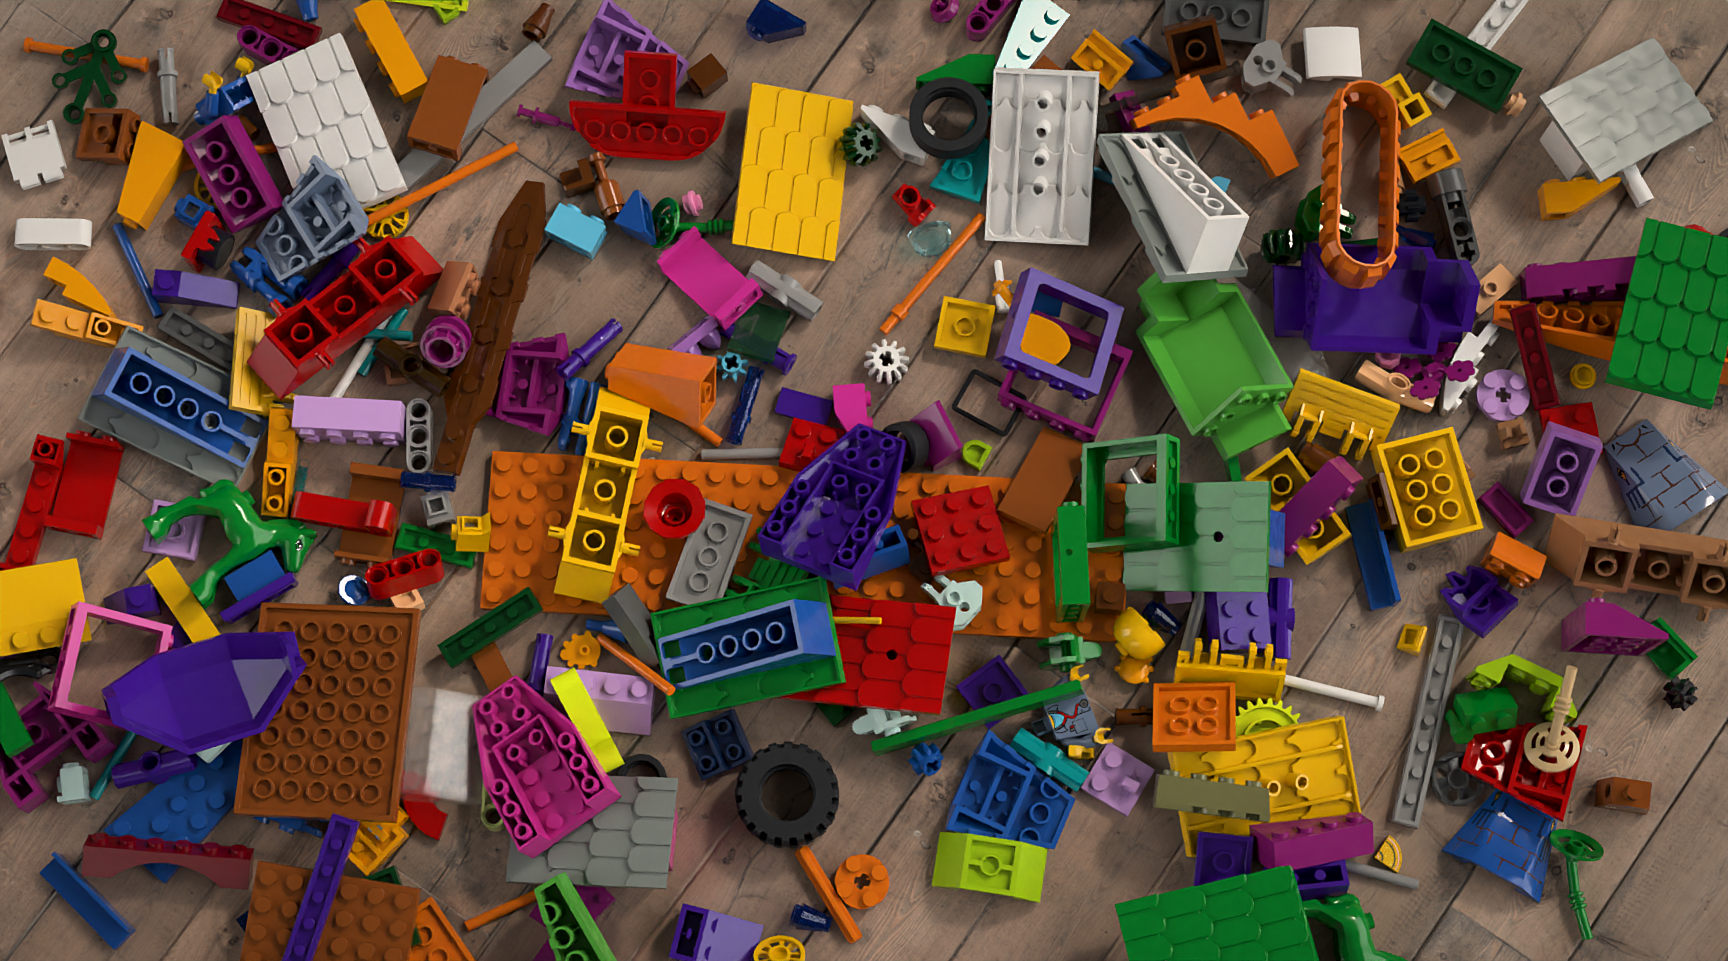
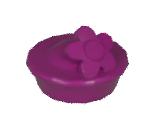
(943, 10)

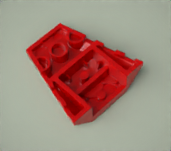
(1502, 763)

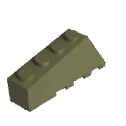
(1211, 797)

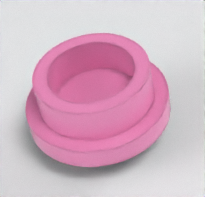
(692, 203)

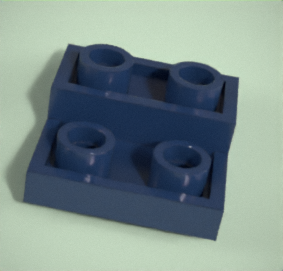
(717, 744)

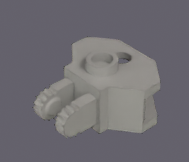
(1264, 68)

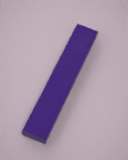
(321, 889)

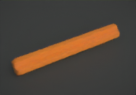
(828, 894)

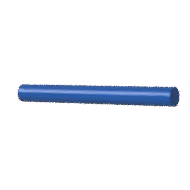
(137, 270)

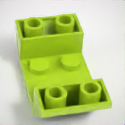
(1520, 670)
(989, 866)

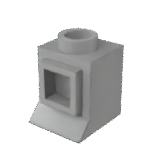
(438, 508)

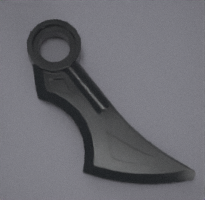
(30, 666)

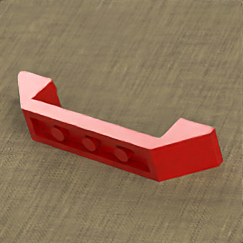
(38, 501)

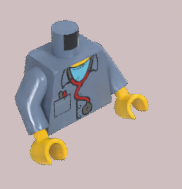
(1071, 719)

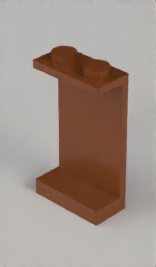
(446, 107)
(367, 484)

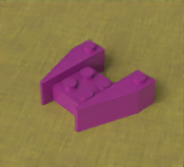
(51, 736)

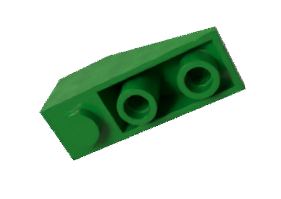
(972, 68)

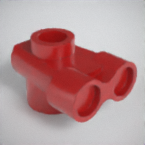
(918, 207)

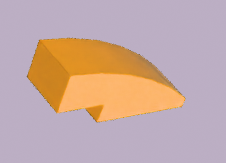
(77, 288)

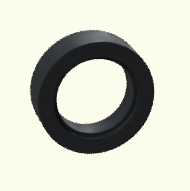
(948, 88)

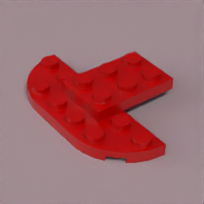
(647, 120)

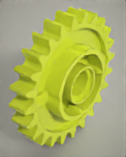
(1263, 717)

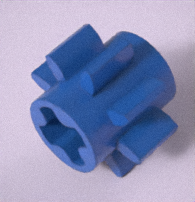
(926, 759)

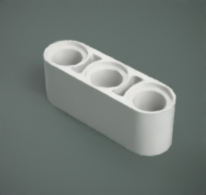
(53, 234)

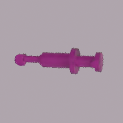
(543, 117)

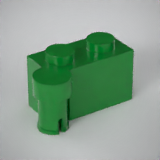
(1481, 713)

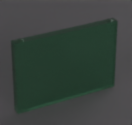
(759, 332)

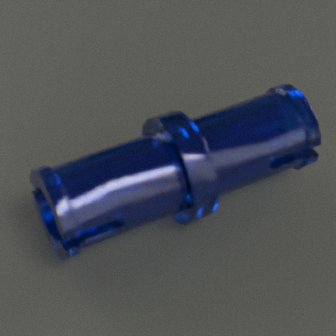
(428, 481)

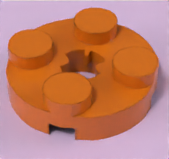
(855, 867)

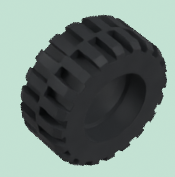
(779, 758)

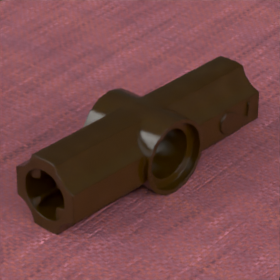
(399, 358)

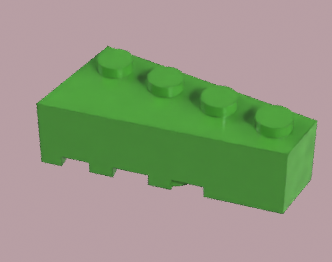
(569, 923)

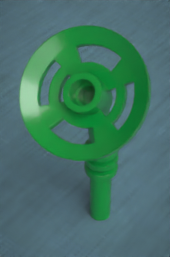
(672, 225)
(1575, 851)

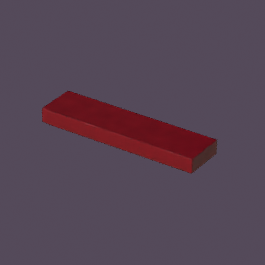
(281, 26)
(1534, 356)

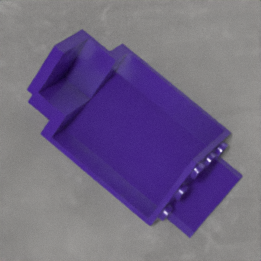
(1406, 312)

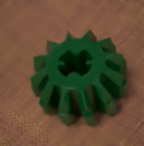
(860, 144)
(1282, 246)

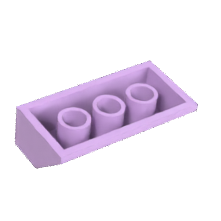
(620, 699)

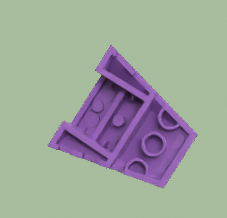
(600, 59)

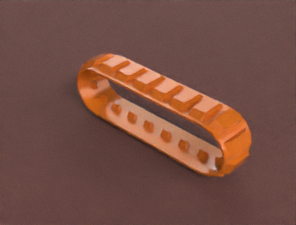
(1383, 106)

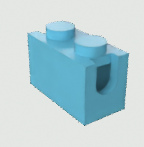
(576, 230)

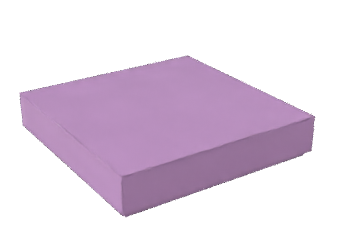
(183, 537)

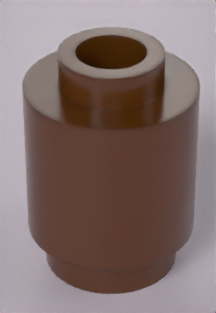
(1315, 457)

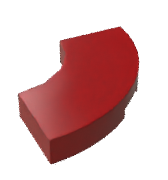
(426, 817)

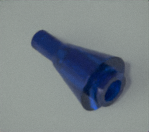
(1416, 237)

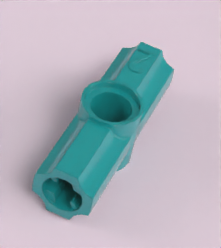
(1049, 759)

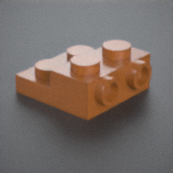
(108, 135)

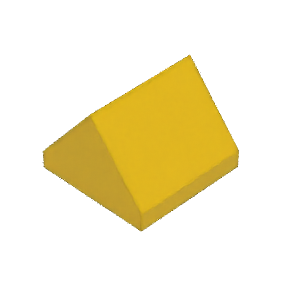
(1412, 639)

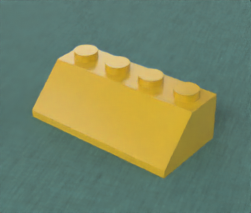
(1286, 480)

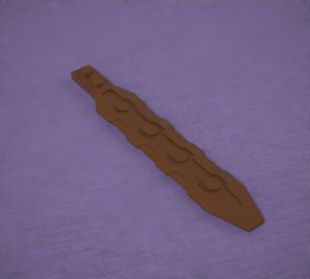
(492, 323)

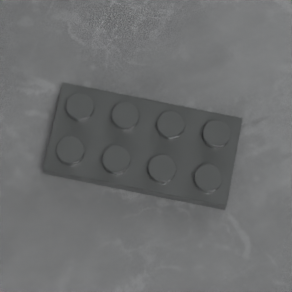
(1237, 20)

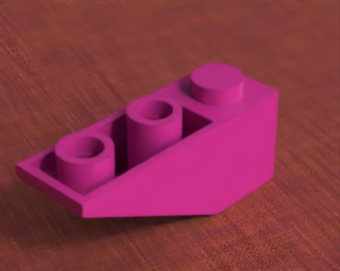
(851, 405)

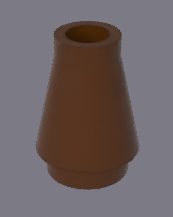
(538, 23)

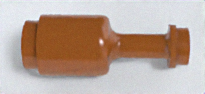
(606, 191)

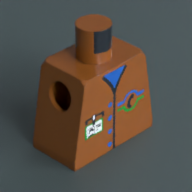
(1624, 795)

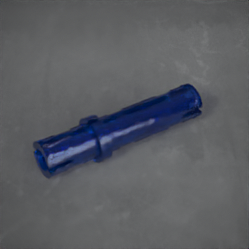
(742, 415)

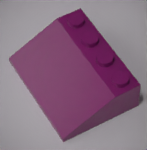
(1609, 630)

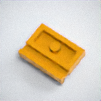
(1101, 55)
(1428, 156)

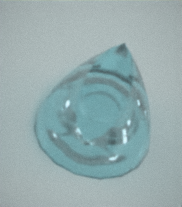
(930, 238)

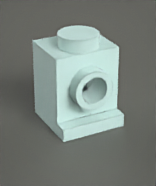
(73, 784)

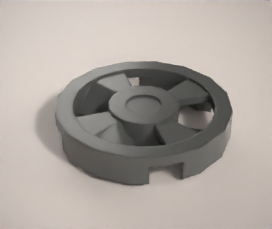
(1455, 779)

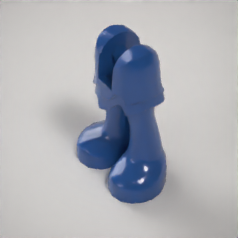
(255, 275)
(577, 389)

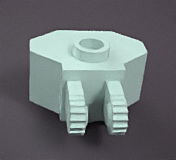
(958, 595)
(882, 722)

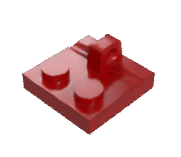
(1576, 416)
(806, 443)

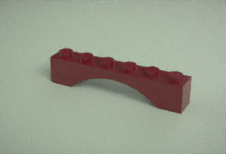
(224, 865)

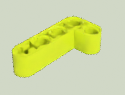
(586, 718)

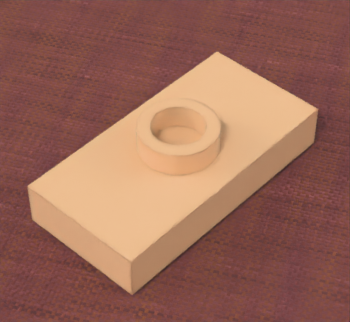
(1494, 287)

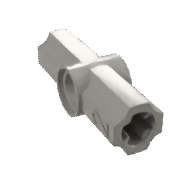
(785, 291)

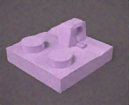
(1117, 779)

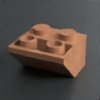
(455, 290)

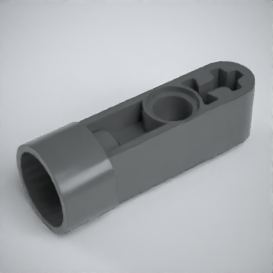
(1449, 189)

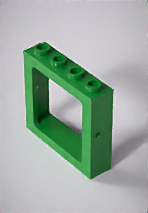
(1092, 485)
(1070, 563)

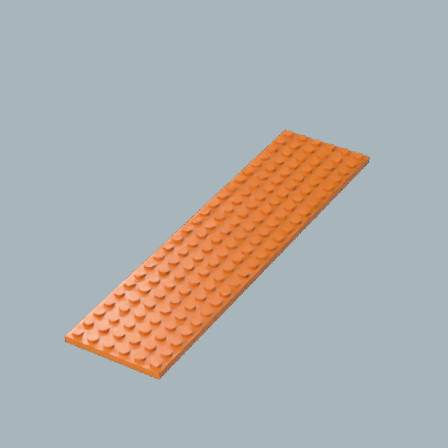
(540, 490)

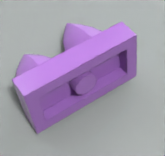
(703, 332)

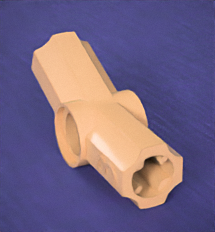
(1392, 387)

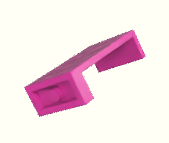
(708, 278)

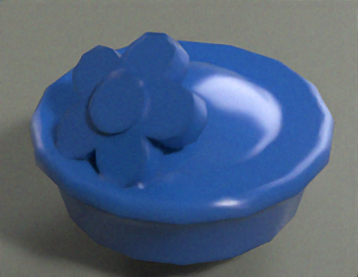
(353, 590)

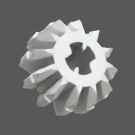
(897, 361)

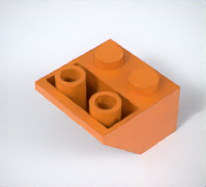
(1513, 561)

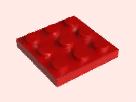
(960, 531)

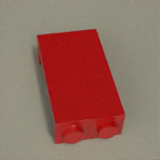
(86, 485)

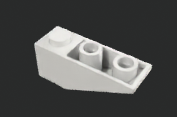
(895, 133)

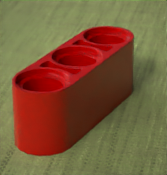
(404, 574)

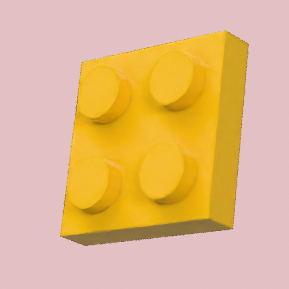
(964, 327)

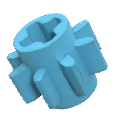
(733, 372)

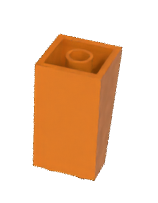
(665, 381)

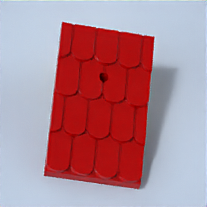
(911, 635)

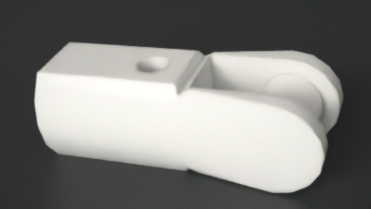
(1636, 186)

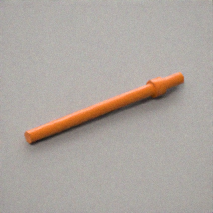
(900, 310)

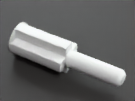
(1002, 306)

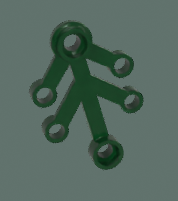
(91, 73)

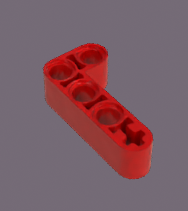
(369, 518)

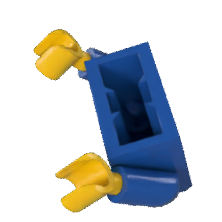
(226, 99)

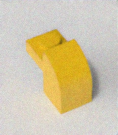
(1410, 107)

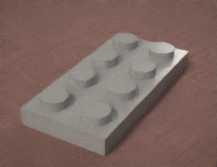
(709, 555)

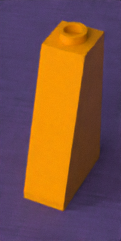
(151, 175)

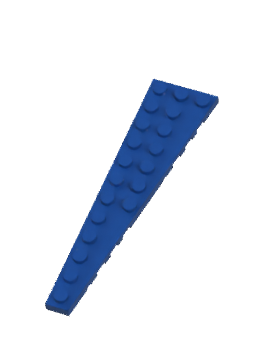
(184, 806)

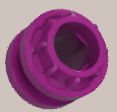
(440, 352)

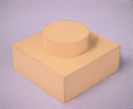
(408, 600)

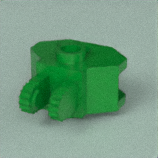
(1308, 217)
(1067, 652)

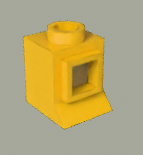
(472, 533)

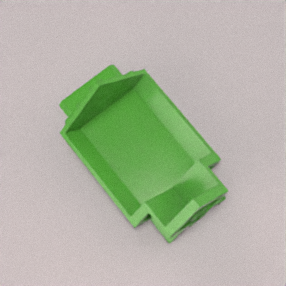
(1214, 362)

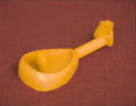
(1042, 336)

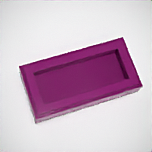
(1505, 510)

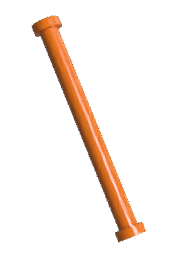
(31, 45)

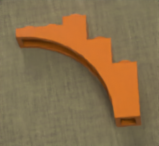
(1191, 103)

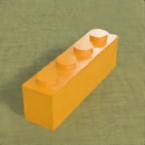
(392, 49)

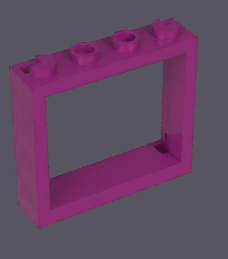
(1086, 341)

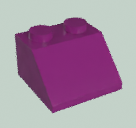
(942, 438)

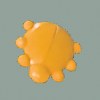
(581, 650)
(1134, 670)

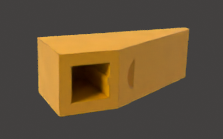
(1564, 199)

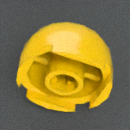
(1136, 636)

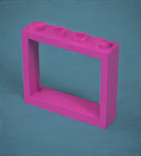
(69, 652)

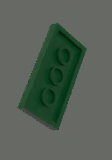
(1464, 66)

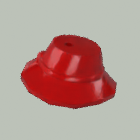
(674, 501)

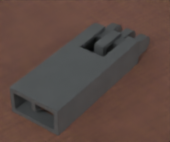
(635, 624)

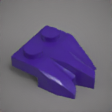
(1478, 599)

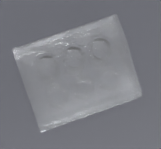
(442, 749)

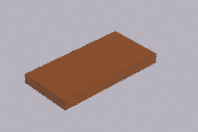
(1043, 481)

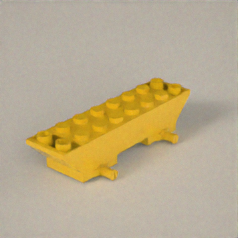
(602, 497)

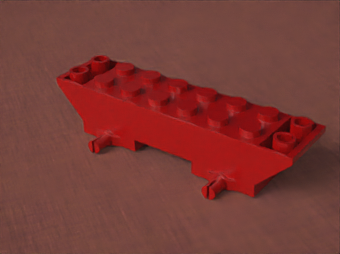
(343, 313)

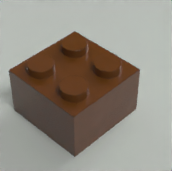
(1195, 47)

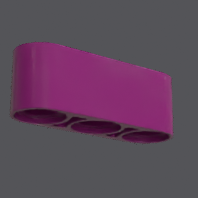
(986, 17)
(262, 45)

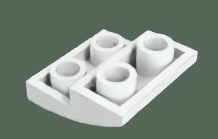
(1332, 53)

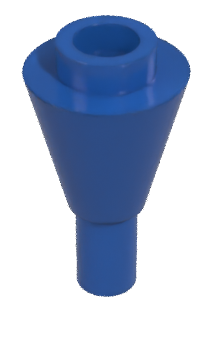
(607, 627)

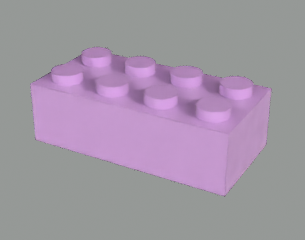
(349, 420)

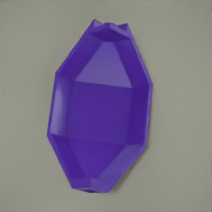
(207, 690)

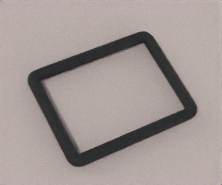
(954, 406)

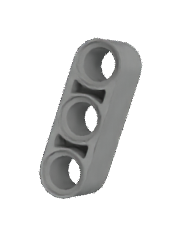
(417, 426)

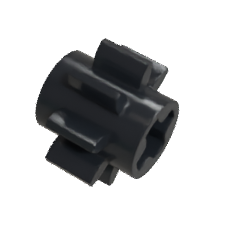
(1411, 205)
(1680, 693)

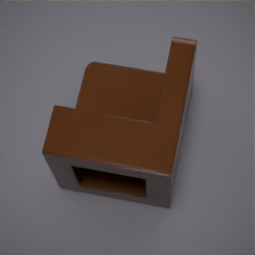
(578, 179)

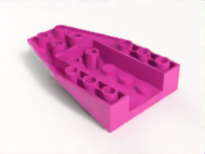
(537, 767)

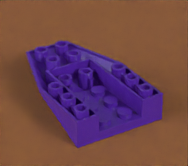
(838, 507)

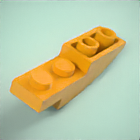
(78, 325)
(280, 463)

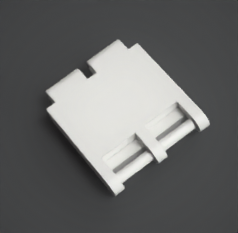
(35, 156)

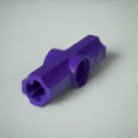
(1281, 616)
(153, 768)

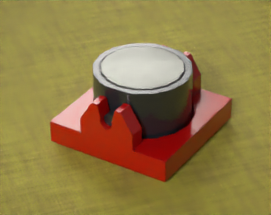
(208, 244)

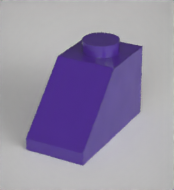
(135, 601)

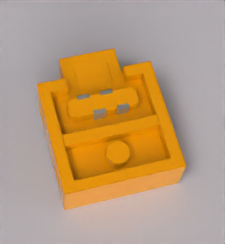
(377, 842)

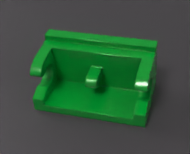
(1673, 654)

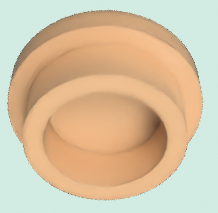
(1514, 104)

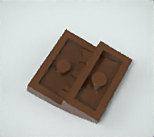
(1379, 492)

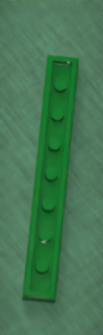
(977, 717)

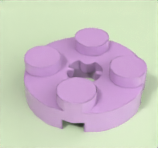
(1513, 384)

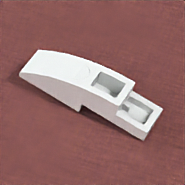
(1468, 349)

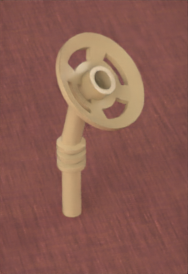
(1554, 738)

